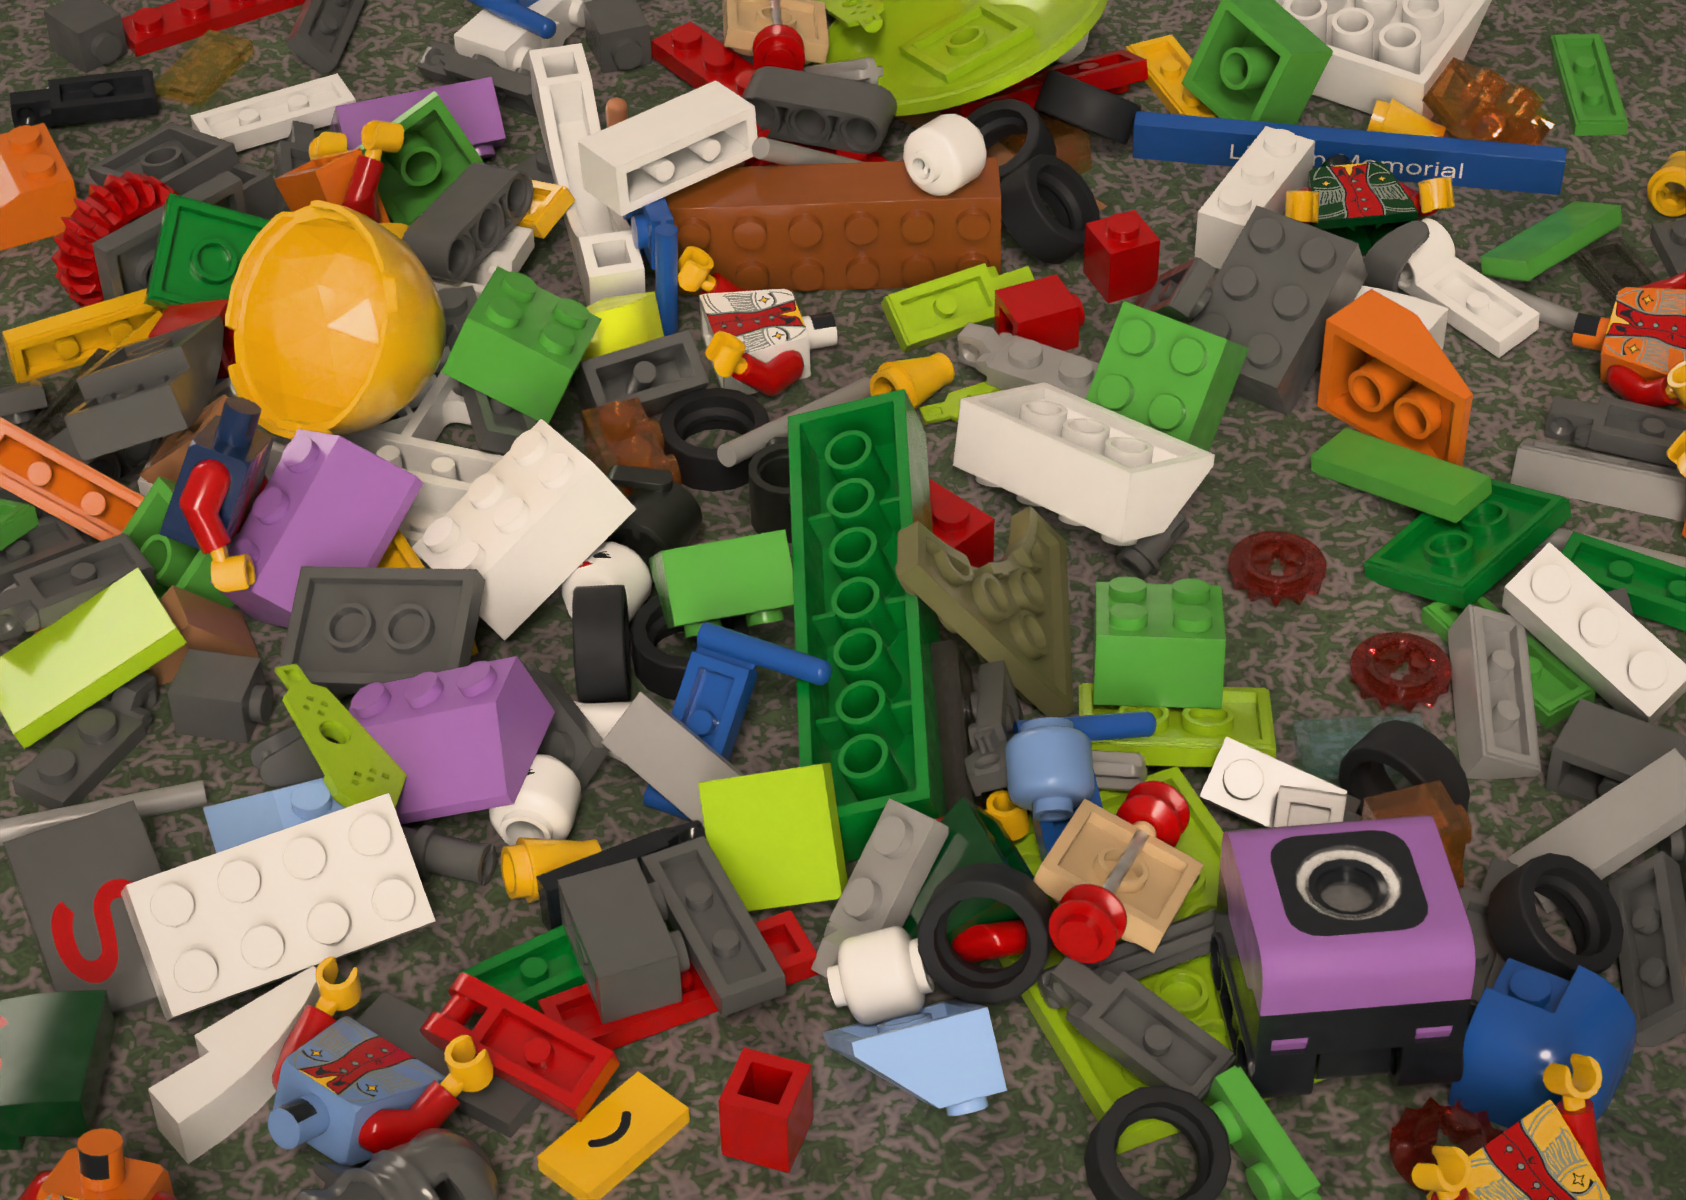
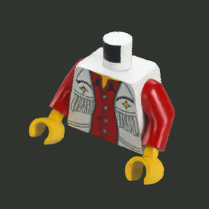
(753, 335)

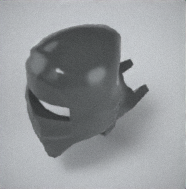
(428, 1167)

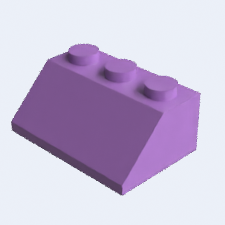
(469, 102)
(319, 509)
(457, 735)

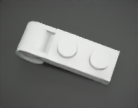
(1474, 302)

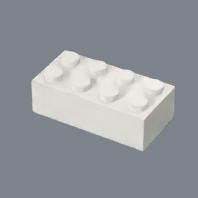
(276, 906)

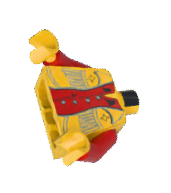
(1539, 1158)

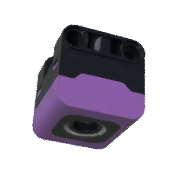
(1342, 954)

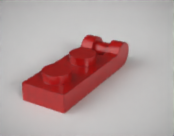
(525, 1046)

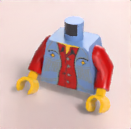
(356, 1090)

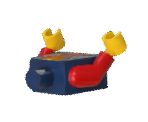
(218, 490)

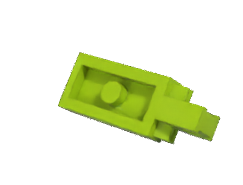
(947, 304)

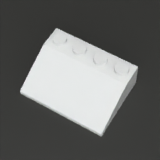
(1387, 46)

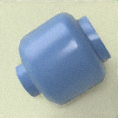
(1049, 768)

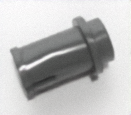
(1148, 551)

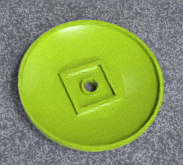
(962, 49)

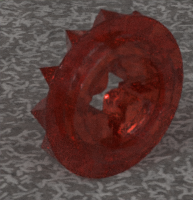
(1301, 562)
(1384, 654)
(1418, 1133)

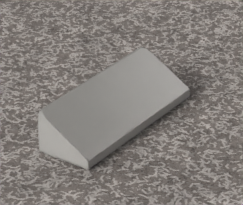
(1600, 478)
(1493, 696)

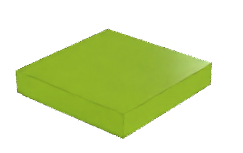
(777, 835)

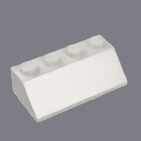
(1078, 460)

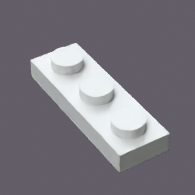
(271, 114)

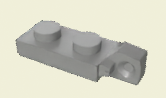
(1022, 362)
(884, 879)

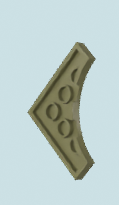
(1004, 608)

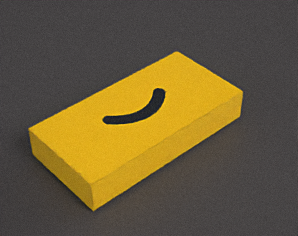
(613, 1138)

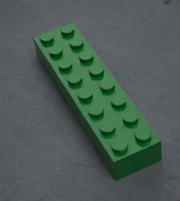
(852, 488)

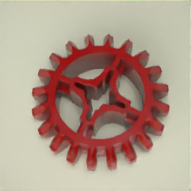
(101, 213)

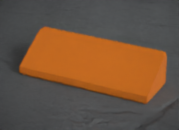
(64, 484)

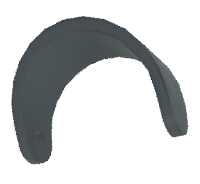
(1390, 254)
(285, 759)

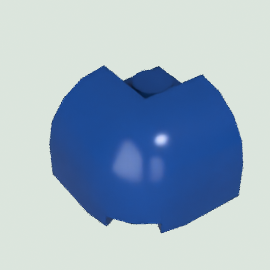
(1535, 1022)

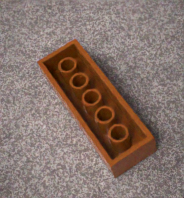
(837, 226)

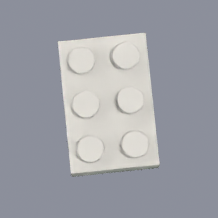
(526, 525)

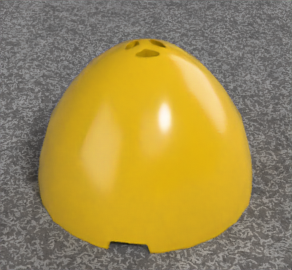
(332, 322)

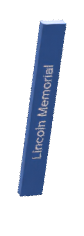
(1406, 155)

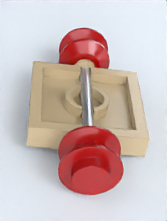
(777, 31)
(1119, 873)

